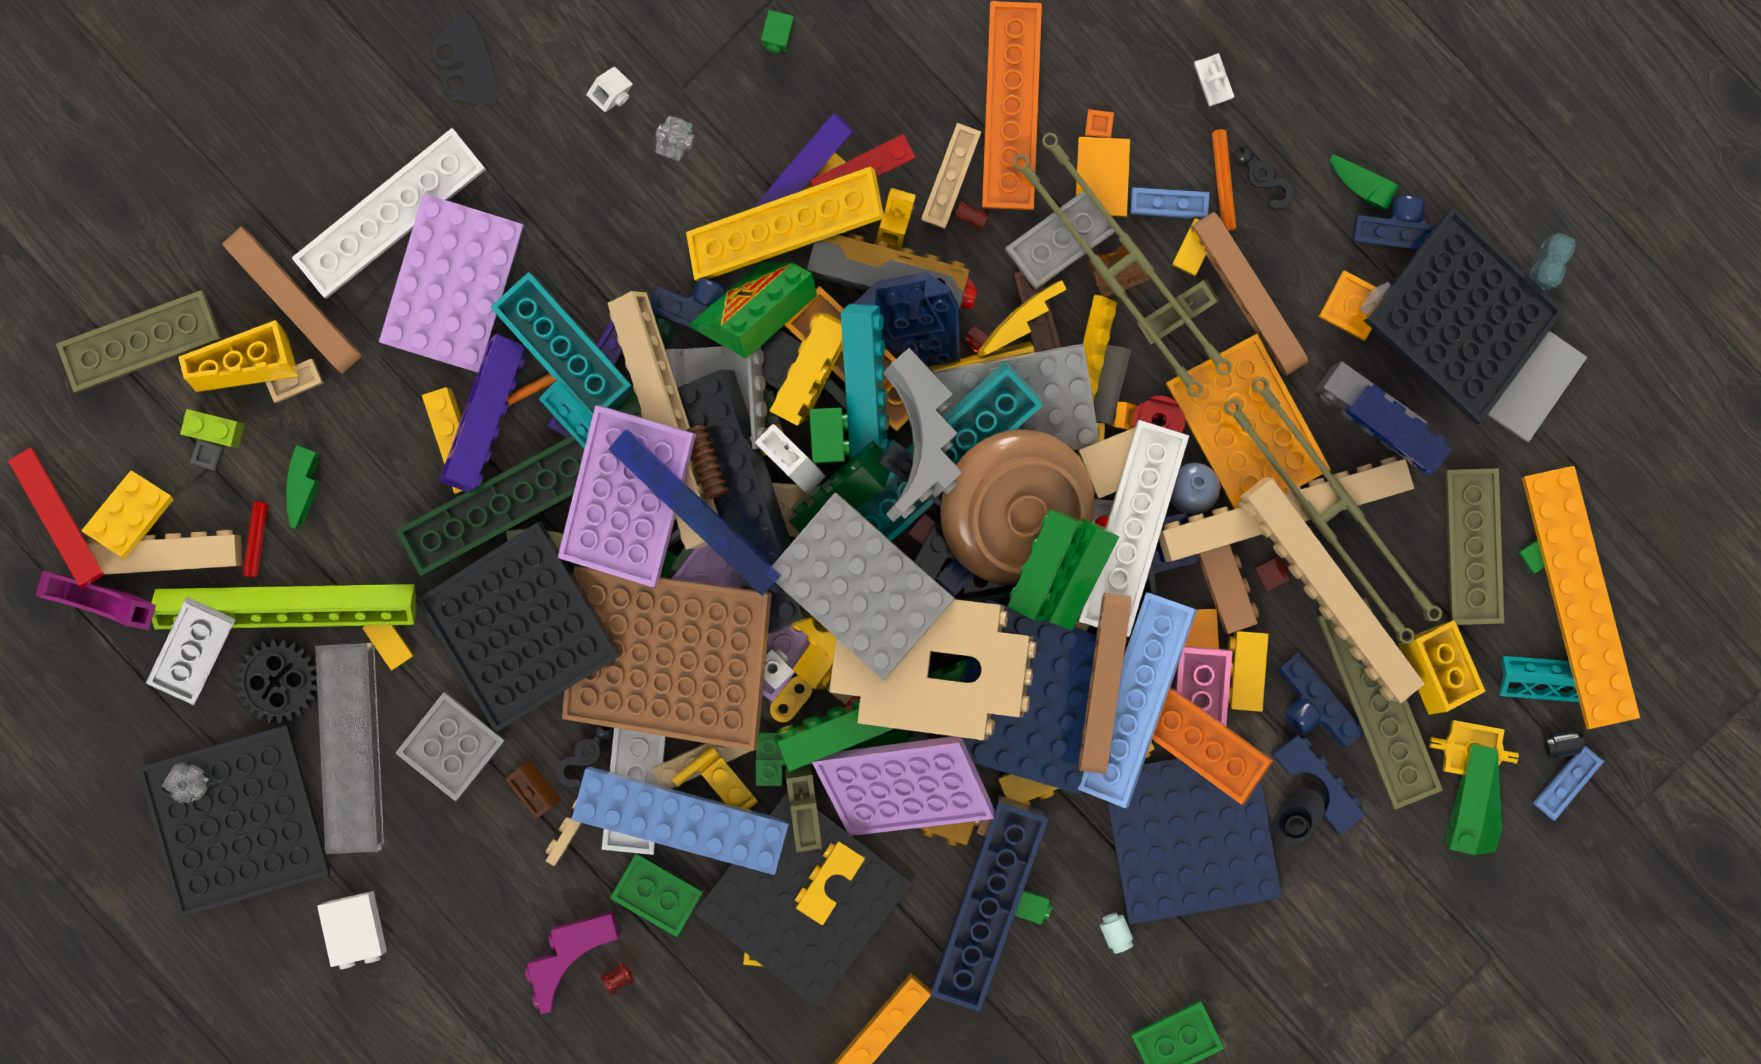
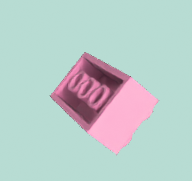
(1205, 679)

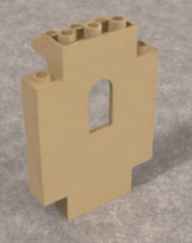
(942, 706)

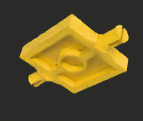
(1459, 741)

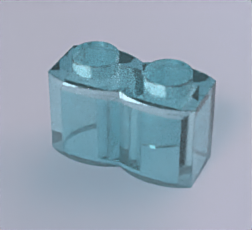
(1553, 256)

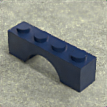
(1340, 808)

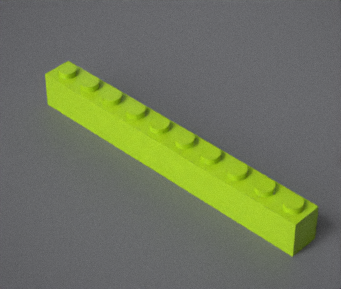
(296, 605)

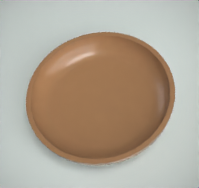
(1005, 495)

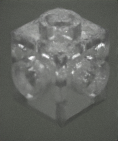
(674, 138)
(186, 783)

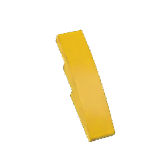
(1016, 323)

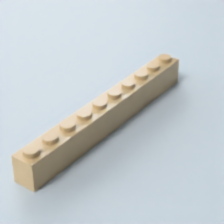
(654, 383)
(1236, 525)
(1331, 589)

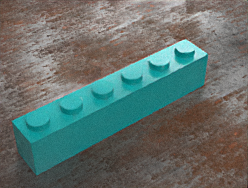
(864, 376)

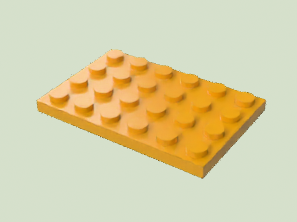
(1222, 440)

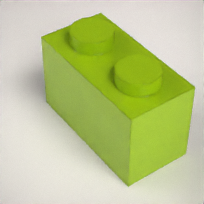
(212, 428)

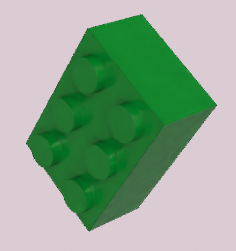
(828, 436)

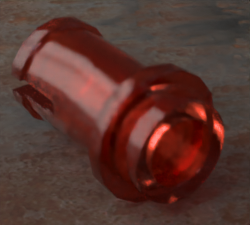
(972, 215)

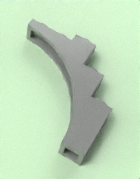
(924, 402)

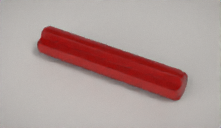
(255, 539)

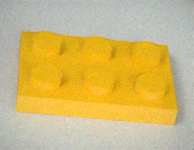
(127, 515)

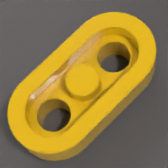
(791, 699)

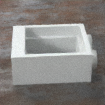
(790, 459)

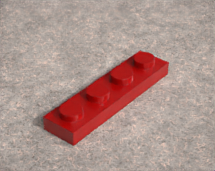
(882, 159)

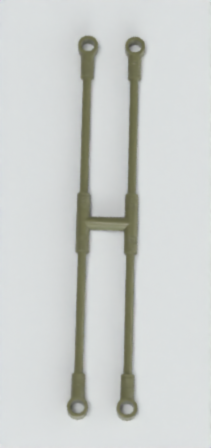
(1110, 274)
(1344, 501)

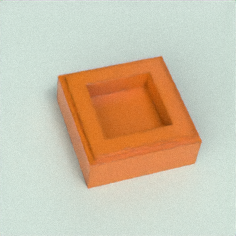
(1099, 124)

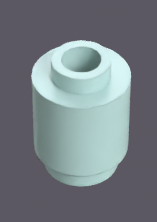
(1116, 932)

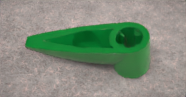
(1365, 183)

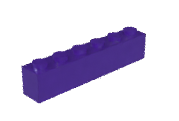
(482, 414)

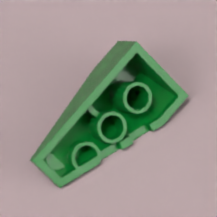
(1476, 812)

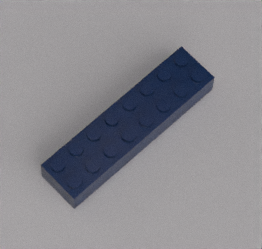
(989, 903)

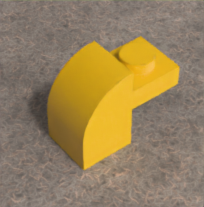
(896, 218)

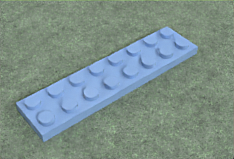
(1143, 689)

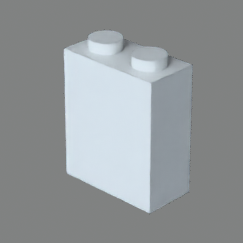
(352, 930)

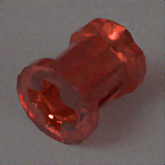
(617, 978)

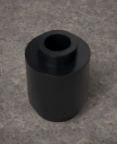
(1564, 743)

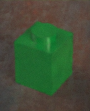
(777, 31)
(1033, 907)

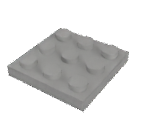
(450, 746)

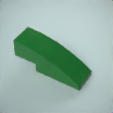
(301, 485)

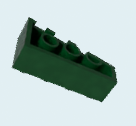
(854, 482)

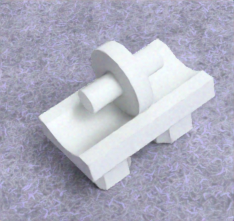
(1213, 80)

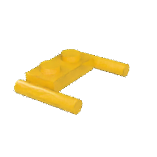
(720, 778)

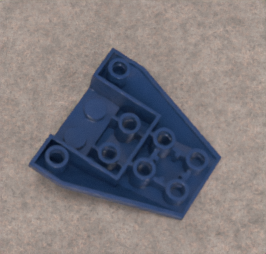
(917, 316)

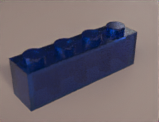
(1398, 430)

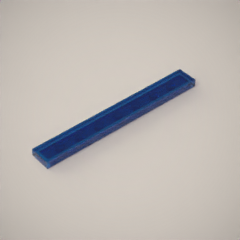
(694, 512)

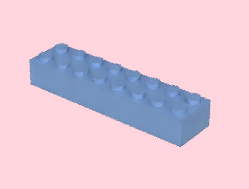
(680, 820)

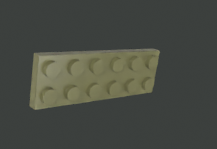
(138, 341)
(1474, 546)

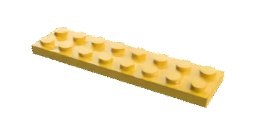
(785, 224)

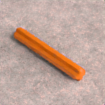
(1223, 177)

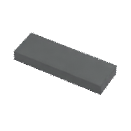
(1110, 383)

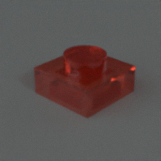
(976, 338)
(1272, 574)

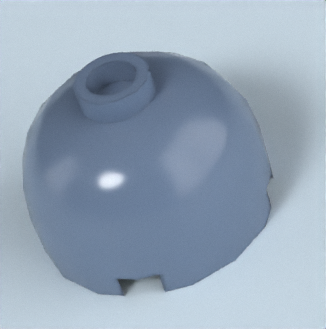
(1195, 489)

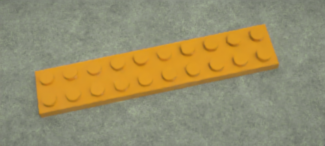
(1580, 597)

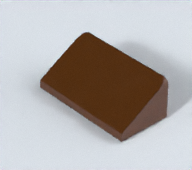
(533, 789)

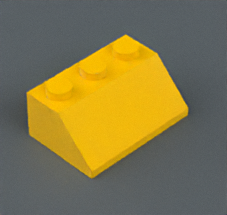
(1444, 667)

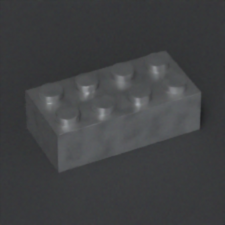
(1342, 385)

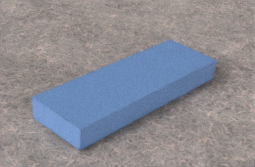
(1169, 203)
(1568, 783)

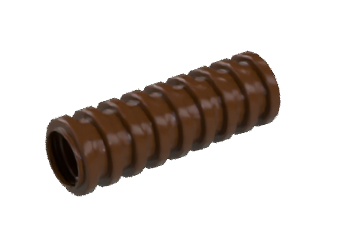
(707, 463)

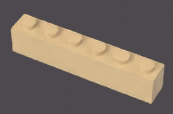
(174, 553)

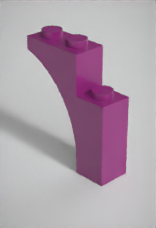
(104, 601)
(569, 942)

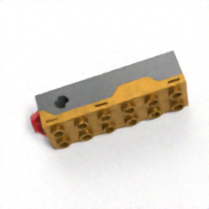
(862, 264)

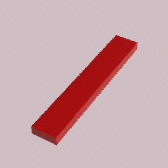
(56, 517)

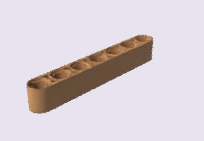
(1250, 294)
(292, 299)
(1104, 683)

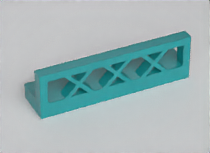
(567, 412)
(1535, 672)

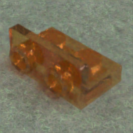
(1127, 278)

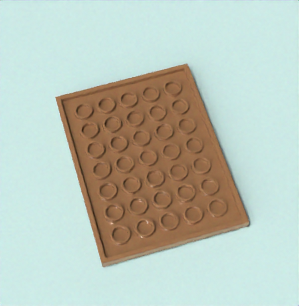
(685, 664)

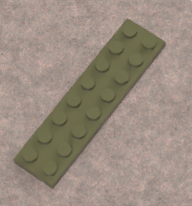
(1385, 726)

